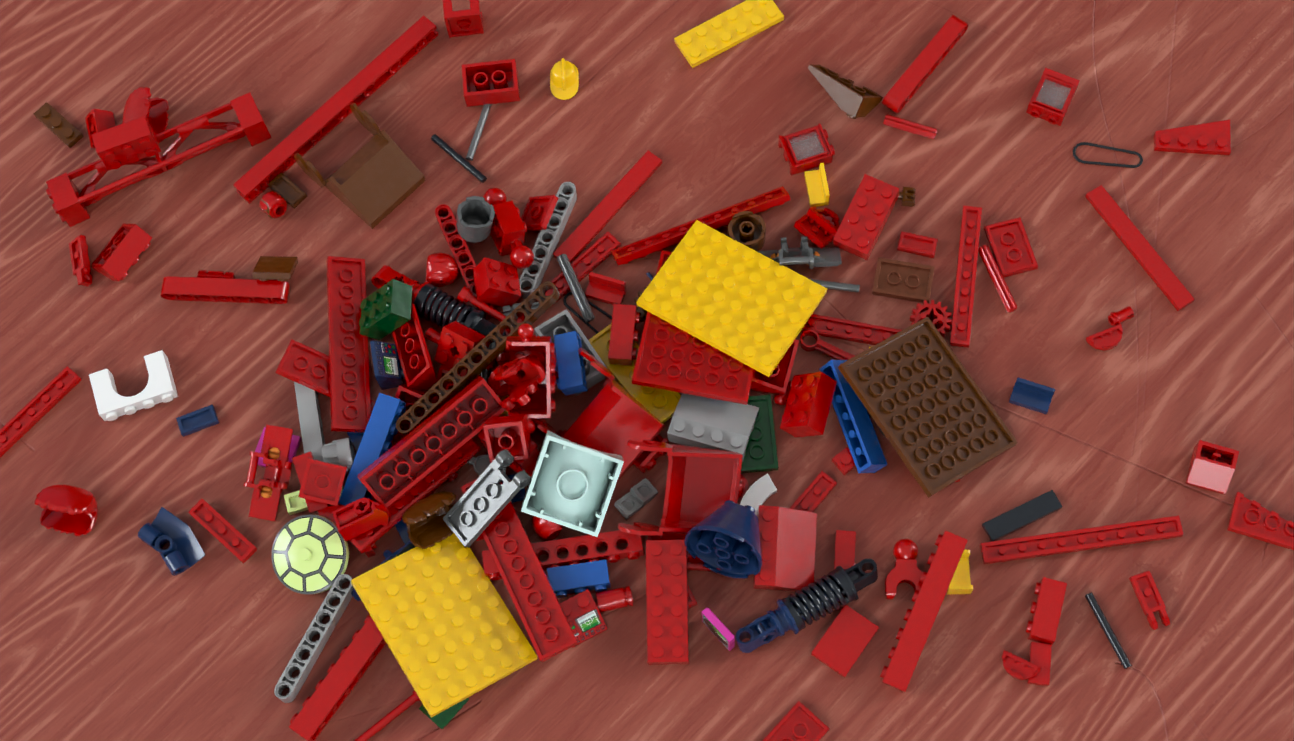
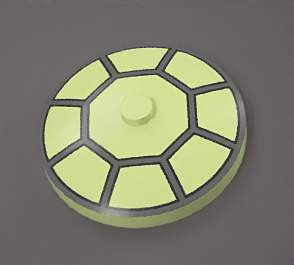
(309, 554)

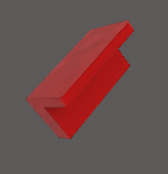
(98, 121)
(605, 289)

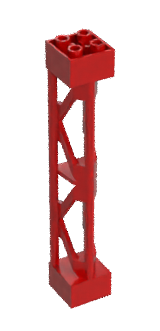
(72, 204)

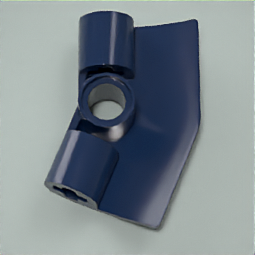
(183, 548)

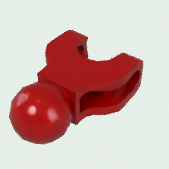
(905, 568)

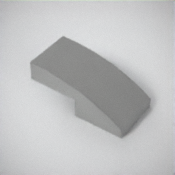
(636, 498)

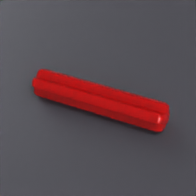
(910, 126)

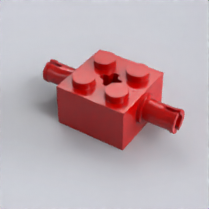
(455, 343)

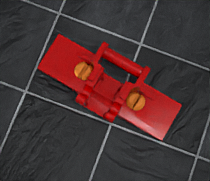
(276, 476)

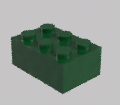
(386, 309)

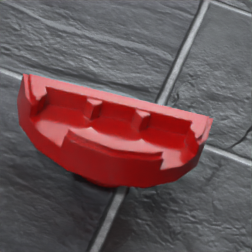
(1106, 339)
(1019, 667)

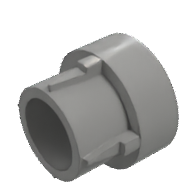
(339, 452)

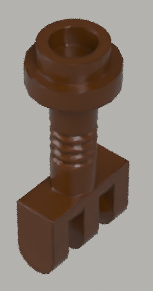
(907, 196)

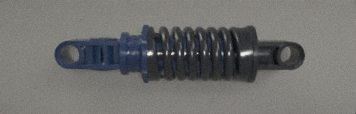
(809, 602)

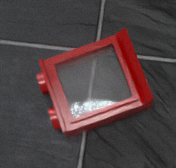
(1052, 96)
(806, 149)

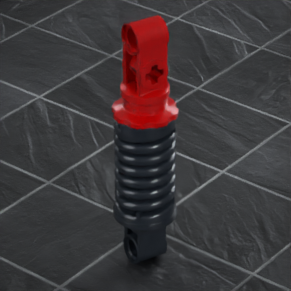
(437, 305)

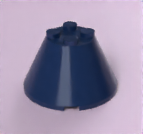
(728, 541)

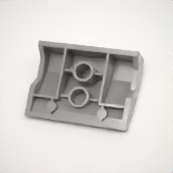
(712, 423)

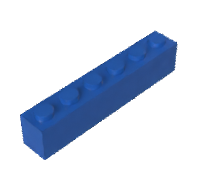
(855, 422)
(374, 443)

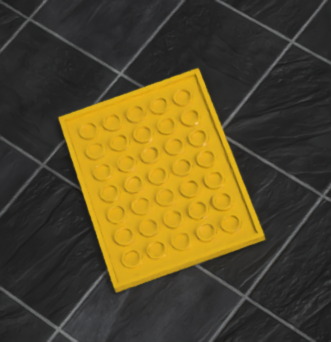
(732, 298)
(443, 622)

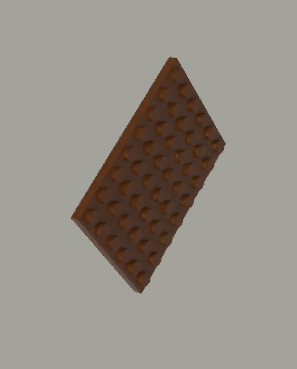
(927, 406)

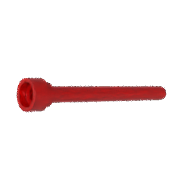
(467, 296)
(389, 717)

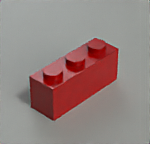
(623, 334)
(1046, 610)

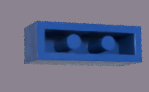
(570, 363)
(579, 578)

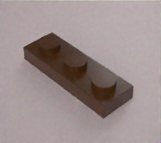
(58, 125)

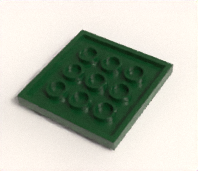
(761, 447)

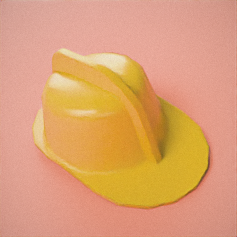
(564, 80)

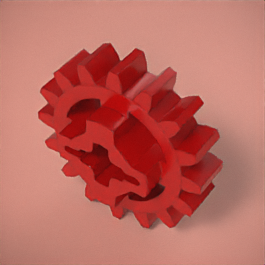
(938, 315)

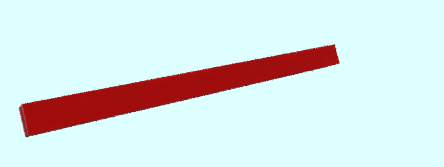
(336, 109)

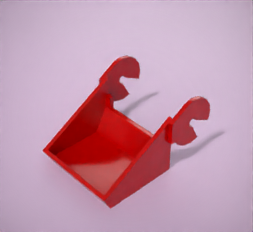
(610, 420)
(695, 485)

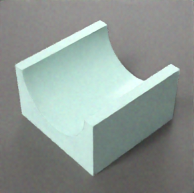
(572, 484)

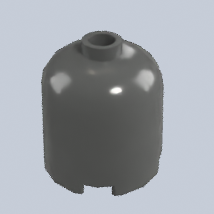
(475, 219)

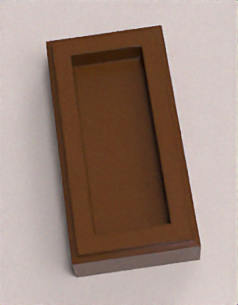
(288, 190)

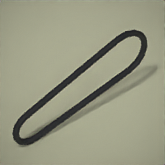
(1107, 164)
(570, 293)

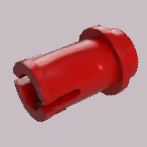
(1120, 316)

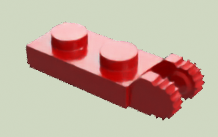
(1149, 598)

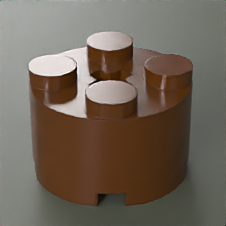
(748, 229)

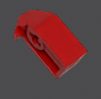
(360, 517)

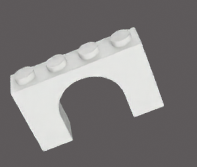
(158, 389)

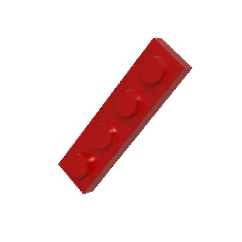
(223, 531)

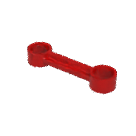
(824, 347)

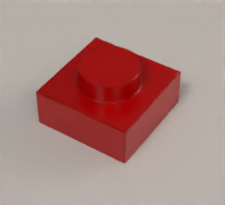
(844, 461)

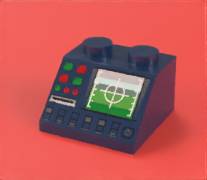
(386, 365)

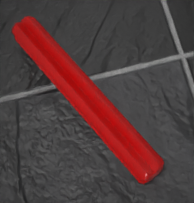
(997, 278)

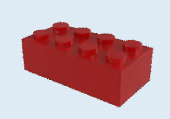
(866, 217)

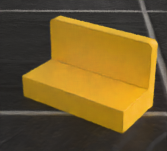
(817, 187)

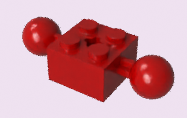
(509, 229)

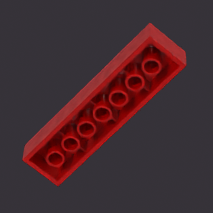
(431, 442)

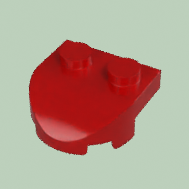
(818, 226)

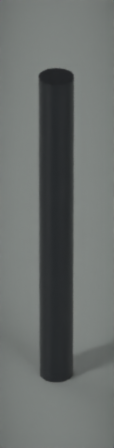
(456, 156)
(1108, 630)

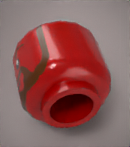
(273, 204)

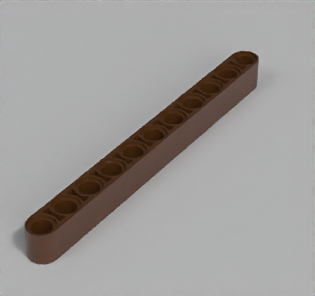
(482, 349)

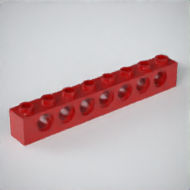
(572, 546)

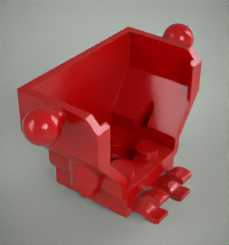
(525, 344)

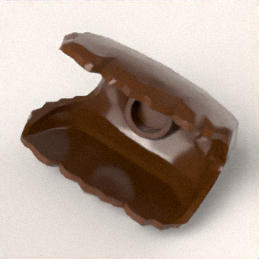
(426, 521)

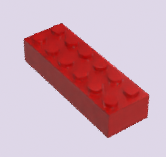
(667, 602)

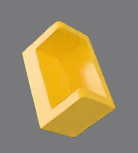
(961, 579)

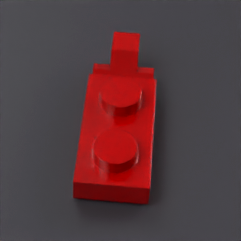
(80, 260)

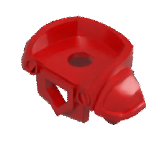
(506, 381)

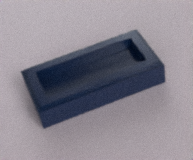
(197, 420)

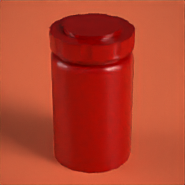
(614, 599)

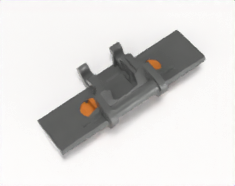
(804, 255)

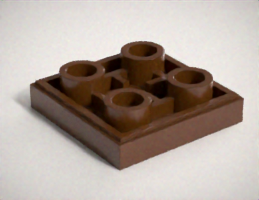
(274, 268)

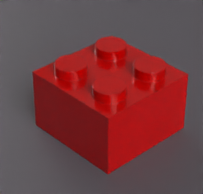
(496, 282)

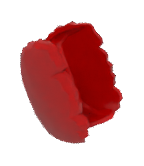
(153, 109)
(67, 509)

